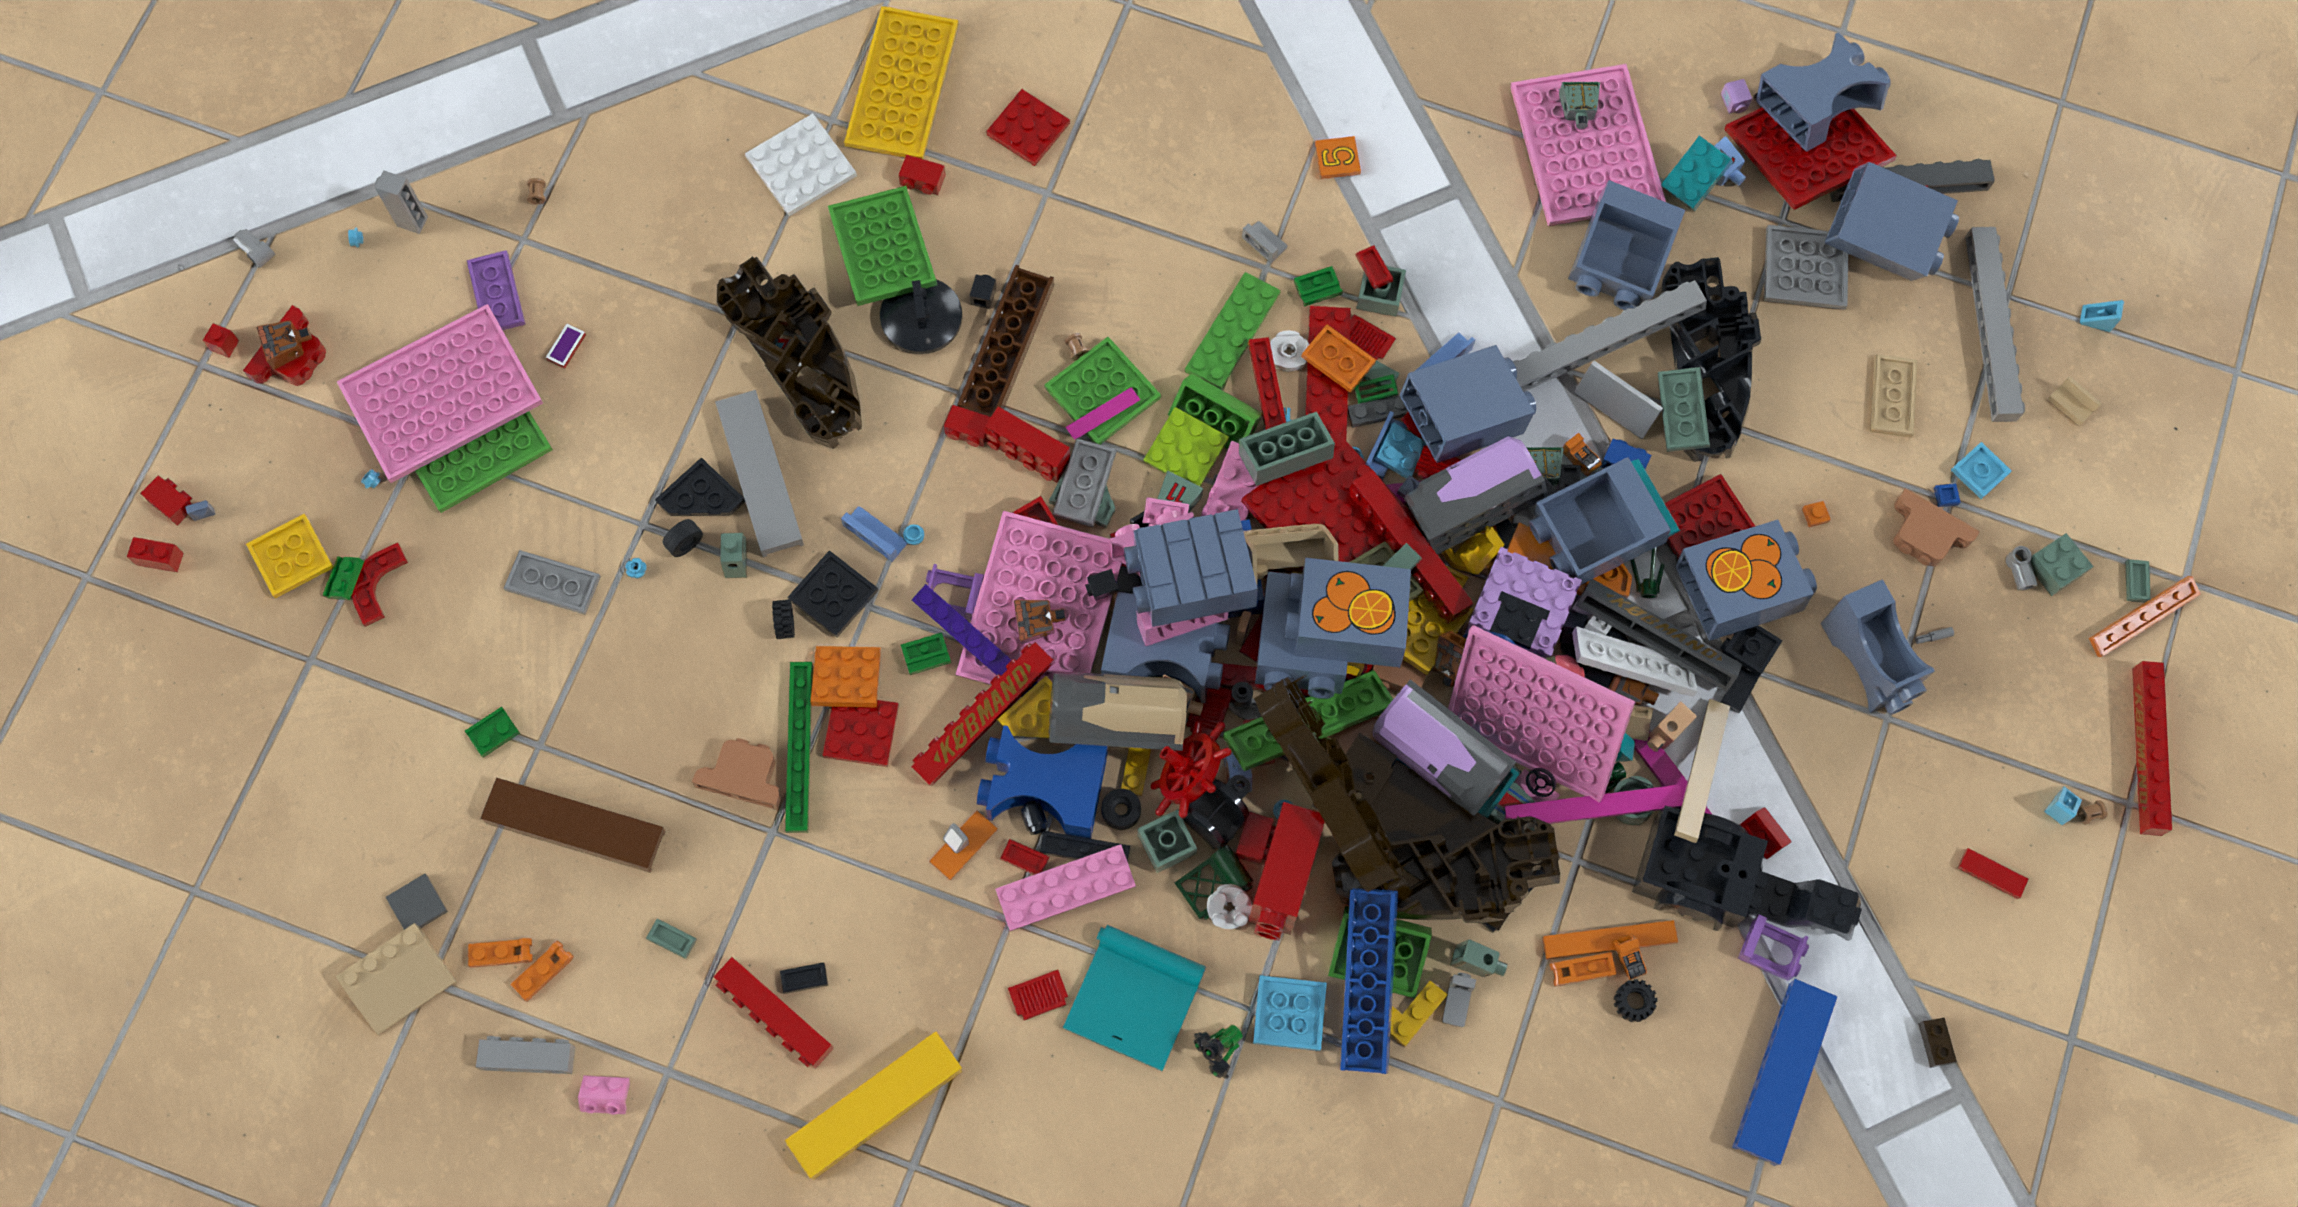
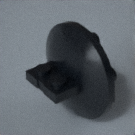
(922, 319)

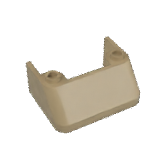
(1288, 547)

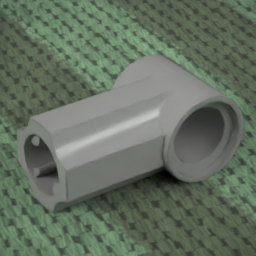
(256, 251)
(2021, 570)

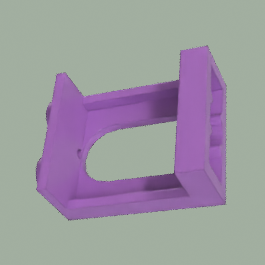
(974, 583)
(1796, 944)

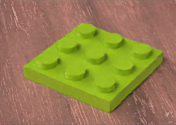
(1186, 447)

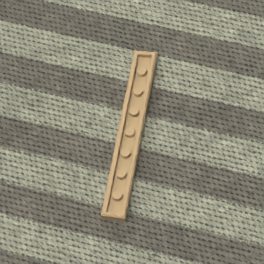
(1702, 771)

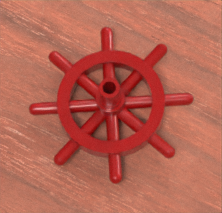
(1190, 769)

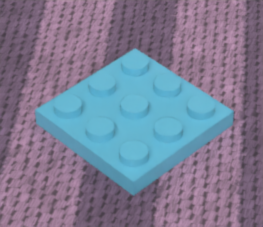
(1289, 1013)

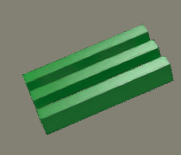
(1374, 381)

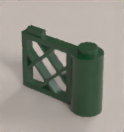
(1227, 868)

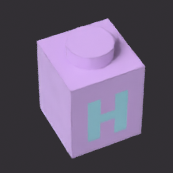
(1736, 96)

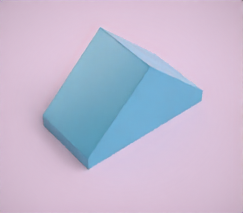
(2102, 315)
(2064, 806)

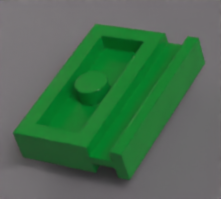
(1318, 286)
(343, 578)
(925, 653)
(492, 732)

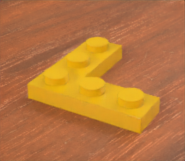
(1406, 1025)

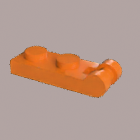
(499, 953)
(1583, 969)
(541, 971)

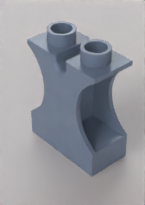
(1812, 95)
(1870, 636)
(1180, 657)

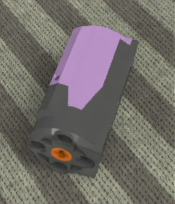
(1476, 493)
(1442, 748)

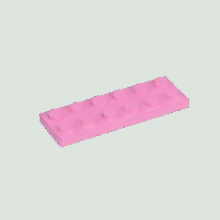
(1065, 887)

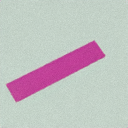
(1102, 413)

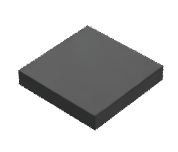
(417, 903)

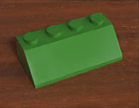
(1216, 408)

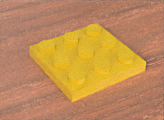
(289, 556)

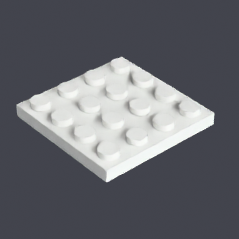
(800, 164)

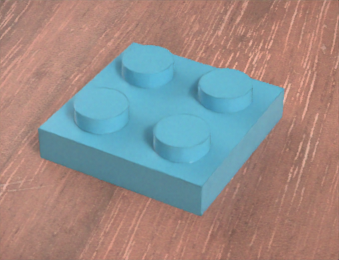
(1400, 450)
(1981, 470)

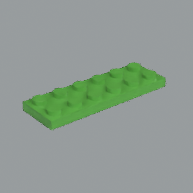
(1232, 329)

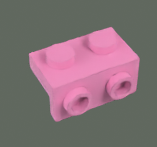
(1157, 507)
(603, 1094)

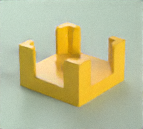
(1475, 552)

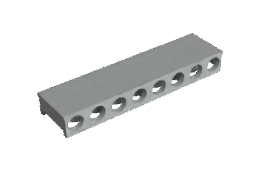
(759, 473)

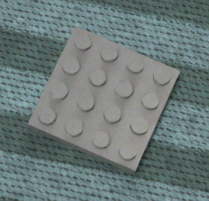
(1804, 268)

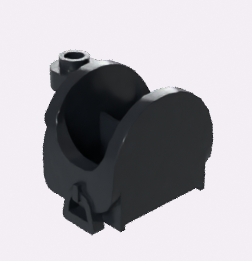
(1219, 813)

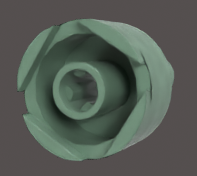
(1630, 784)

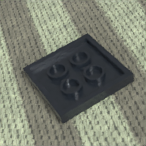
(833, 594)

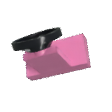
(1538, 785)

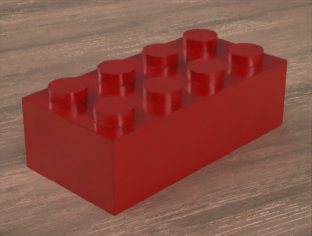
(1027, 444)

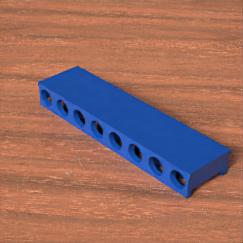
(1369, 981)
(1785, 1072)

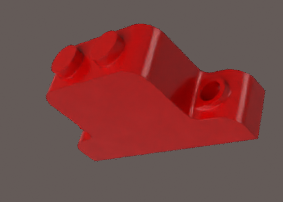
(297, 370)

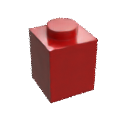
(221, 340)

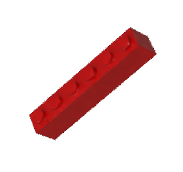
(773, 1012)

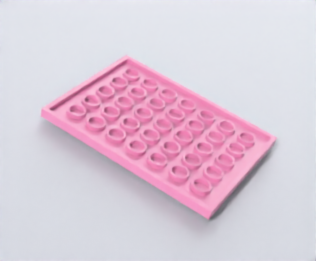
(1577, 163)
(439, 393)
(1041, 563)
(1540, 712)

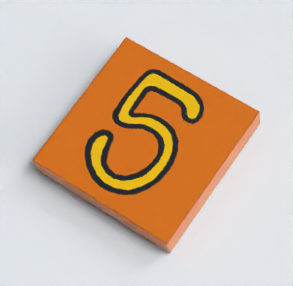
(1337, 157)

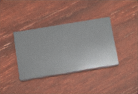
(1618, 400)
(1084, 482)
(552, 582)

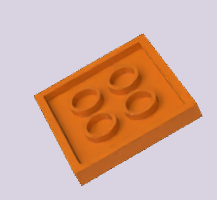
(846, 676)

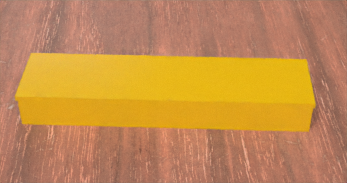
(873, 1105)

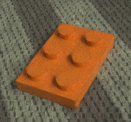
(1338, 358)

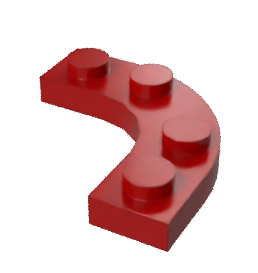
(373, 569)

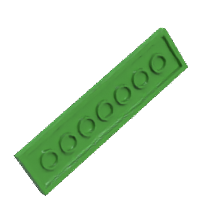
(1360, 700)

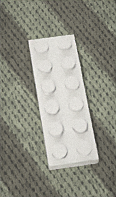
(1632, 661)

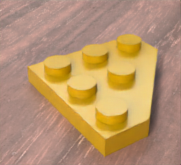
(1031, 712)

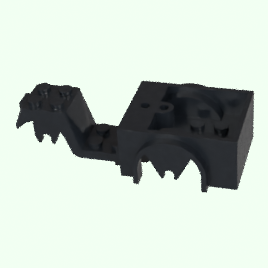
(1706, 883)

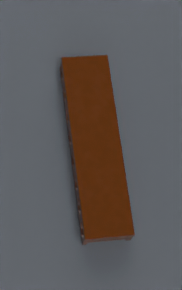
(1006, 342)
(572, 824)

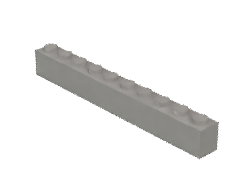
(1994, 324)
(1609, 335)

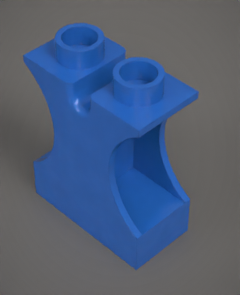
(1062, 782)

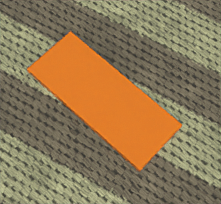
(978, 831)

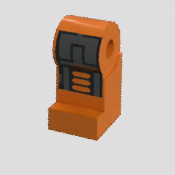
(1581, 455)
(1630, 956)

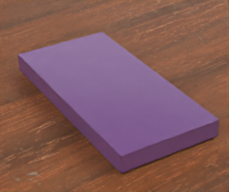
(496, 286)

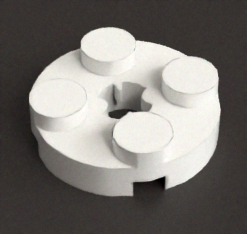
(1280, 343)
(1238, 915)

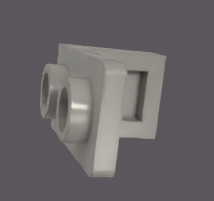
(1458, 999)

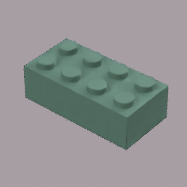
(1286, 448)

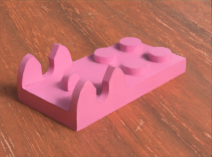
(1230, 485)

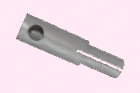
(1935, 635)

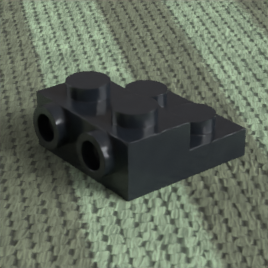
(1752, 648)

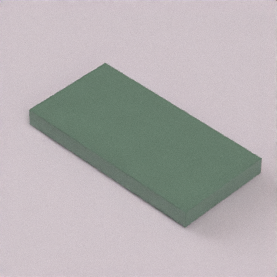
(1683, 409)

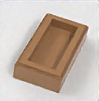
(1243, 628)

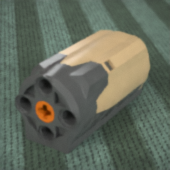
(1117, 711)

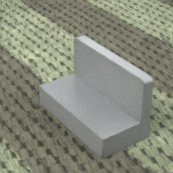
(1263, 241)

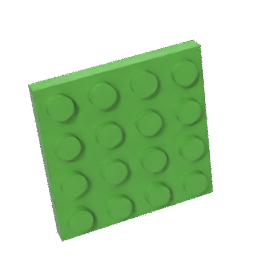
(1096, 380)

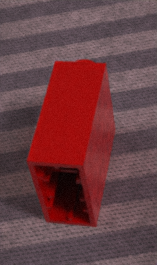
(1286, 871)

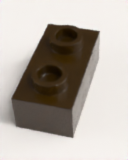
(1937, 1042)

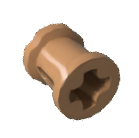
(536, 191)
(1076, 346)
(2092, 812)

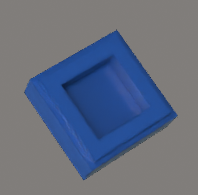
(1947, 495)

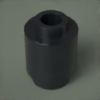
(1238, 700)
(1034, 817)

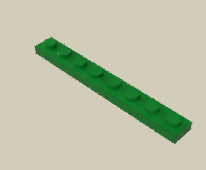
(799, 748)

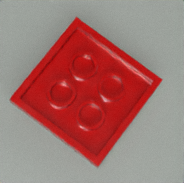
(1028, 127)
(861, 733)

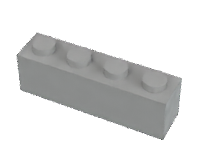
(401, 201)
(525, 1056)

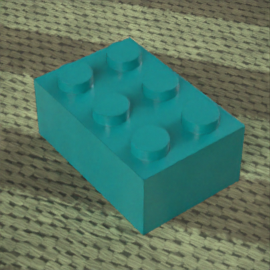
(1697, 173)

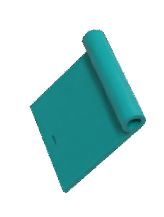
(1136, 996)

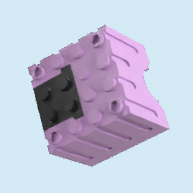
(1525, 602)

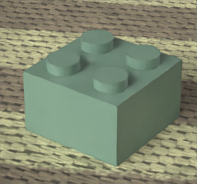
(1385, 298)
(2059, 564)
(1167, 841)

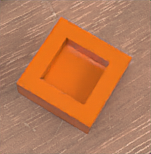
(1816, 514)

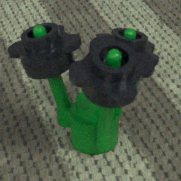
(1213, 1048)

